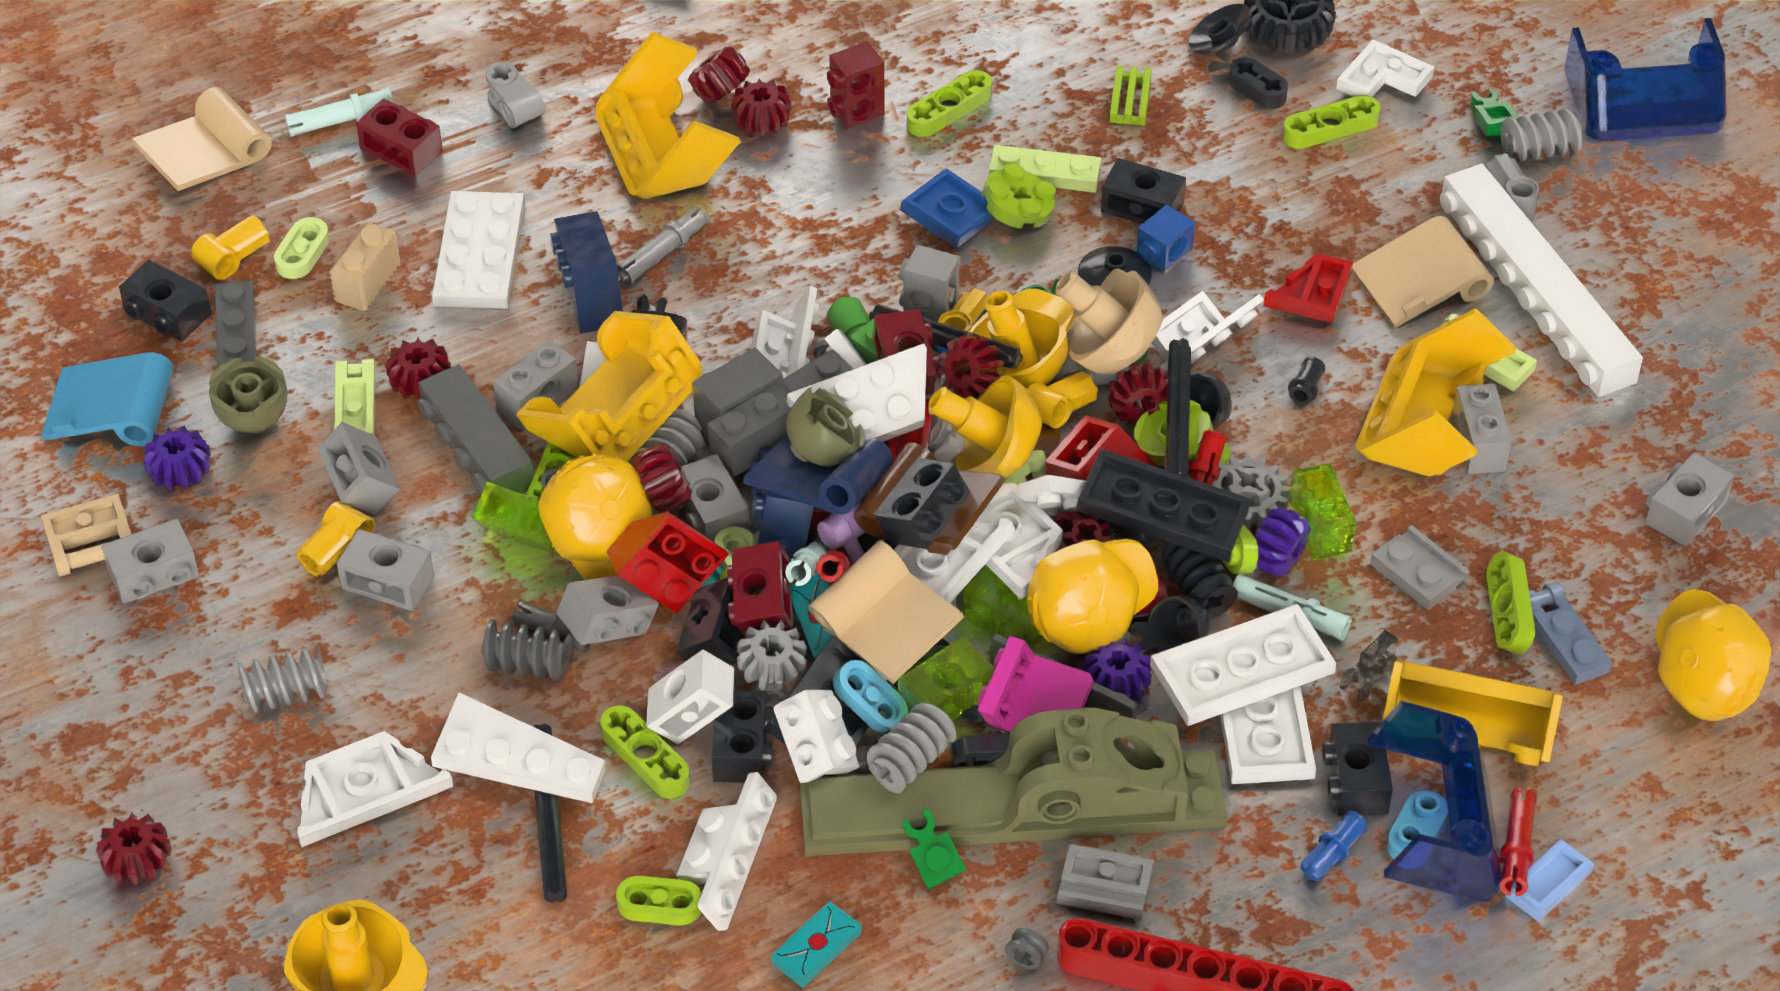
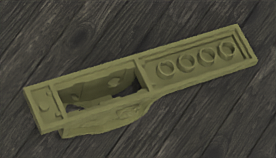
(1015, 793)

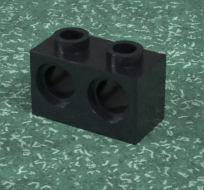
(922, 503)
(740, 738)

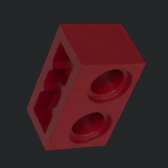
(856, 85)
(399, 137)

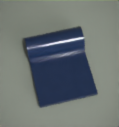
(827, 488)

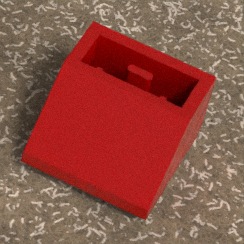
(1082, 445)
(665, 558)

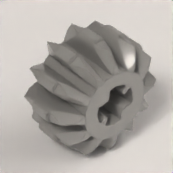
(774, 670)

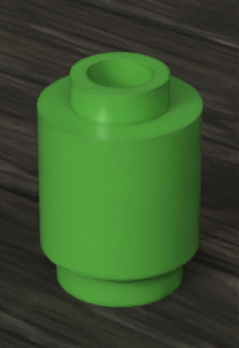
(847, 315)

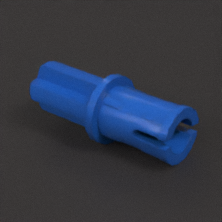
(1334, 846)

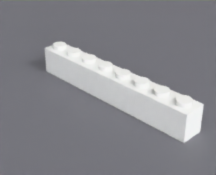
(1541, 280)

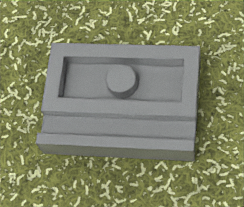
(1419, 567)
(1105, 881)

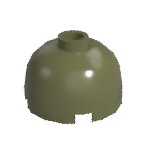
(248, 394)
(821, 429)

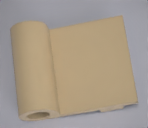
(205, 145)
(1422, 271)
(884, 612)

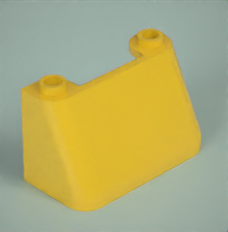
(629, 394)

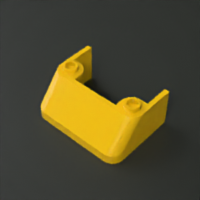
(639, 127)
(1418, 392)
(1501, 712)

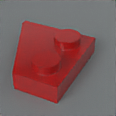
(1313, 289)

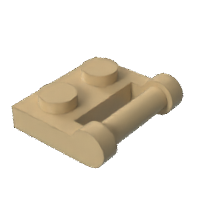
(81, 526)

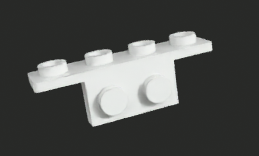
(1201, 324)
(785, 341)
(725, 849)

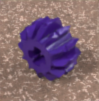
(177, 458)
(1281, 541)
(1120, 669)

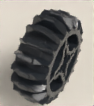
(1291, 23)

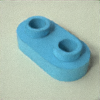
(870, 695)
(1417, 820)

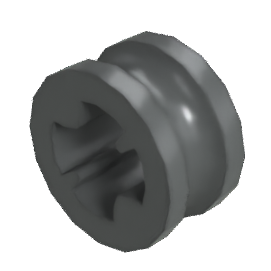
(1027, 948)

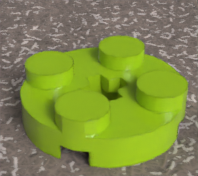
(1036, 197)
(1151, 432)

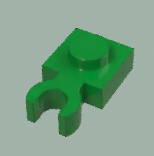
(1491, 113)
(935, 856)

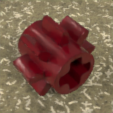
(1087, 530)

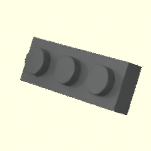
(235, 321)

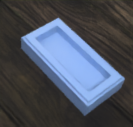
(1552, 879)

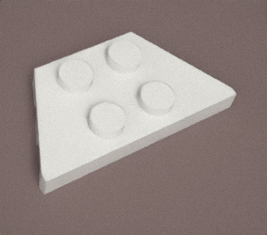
(882, 395)
(1031, 541)
(952, 572)
(363, 784)

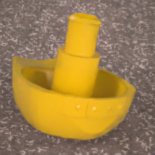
(1036, 325)
(995, 428)
(590, 508)
(1090, 593)
(1711, 655)
(354, 950)

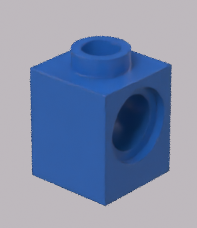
(1165, 238)

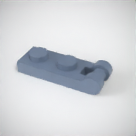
(1567, 635)

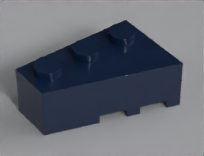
(587, 268)
(778, 517)

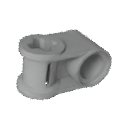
(513, 95)

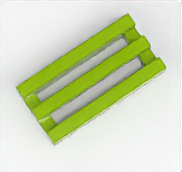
(1132, 77)

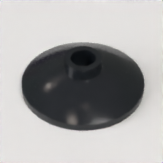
(1220, 29)
(1103, 260)

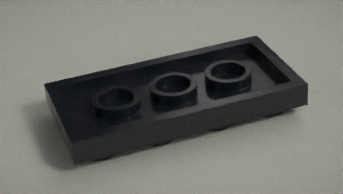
(1164, 505)

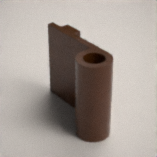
(981, 486)

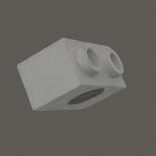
(930, 282)
(543, 373)
(1482, 422)
(358, 468)
(714, 498)
(1688, 498)
(150, 561)
(385, 569)
(605, 610)

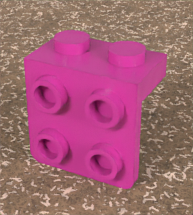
(1028, 686)

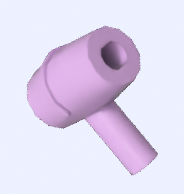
(840, 531)

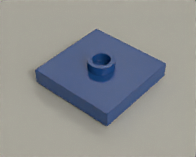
(948, 208)

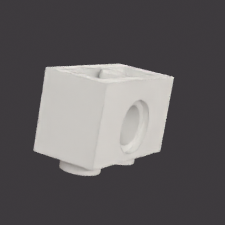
(690, 697)

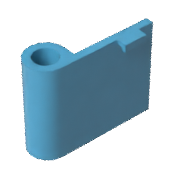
(109, 395)

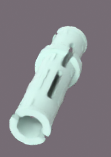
(335, 112)
(805, 563)
(1274, 599)

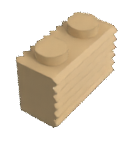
(365, 266)

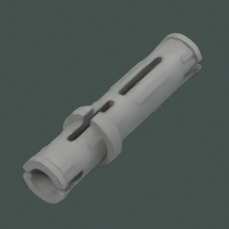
(674, 235)

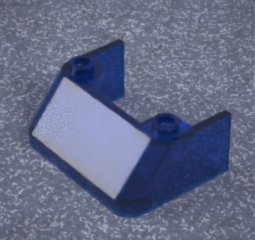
(1648, 99)
(1471, 861)

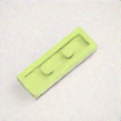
(1058, 168)

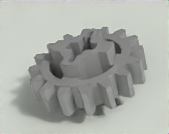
(1254, 482)

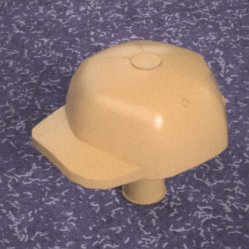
(1111, 321)

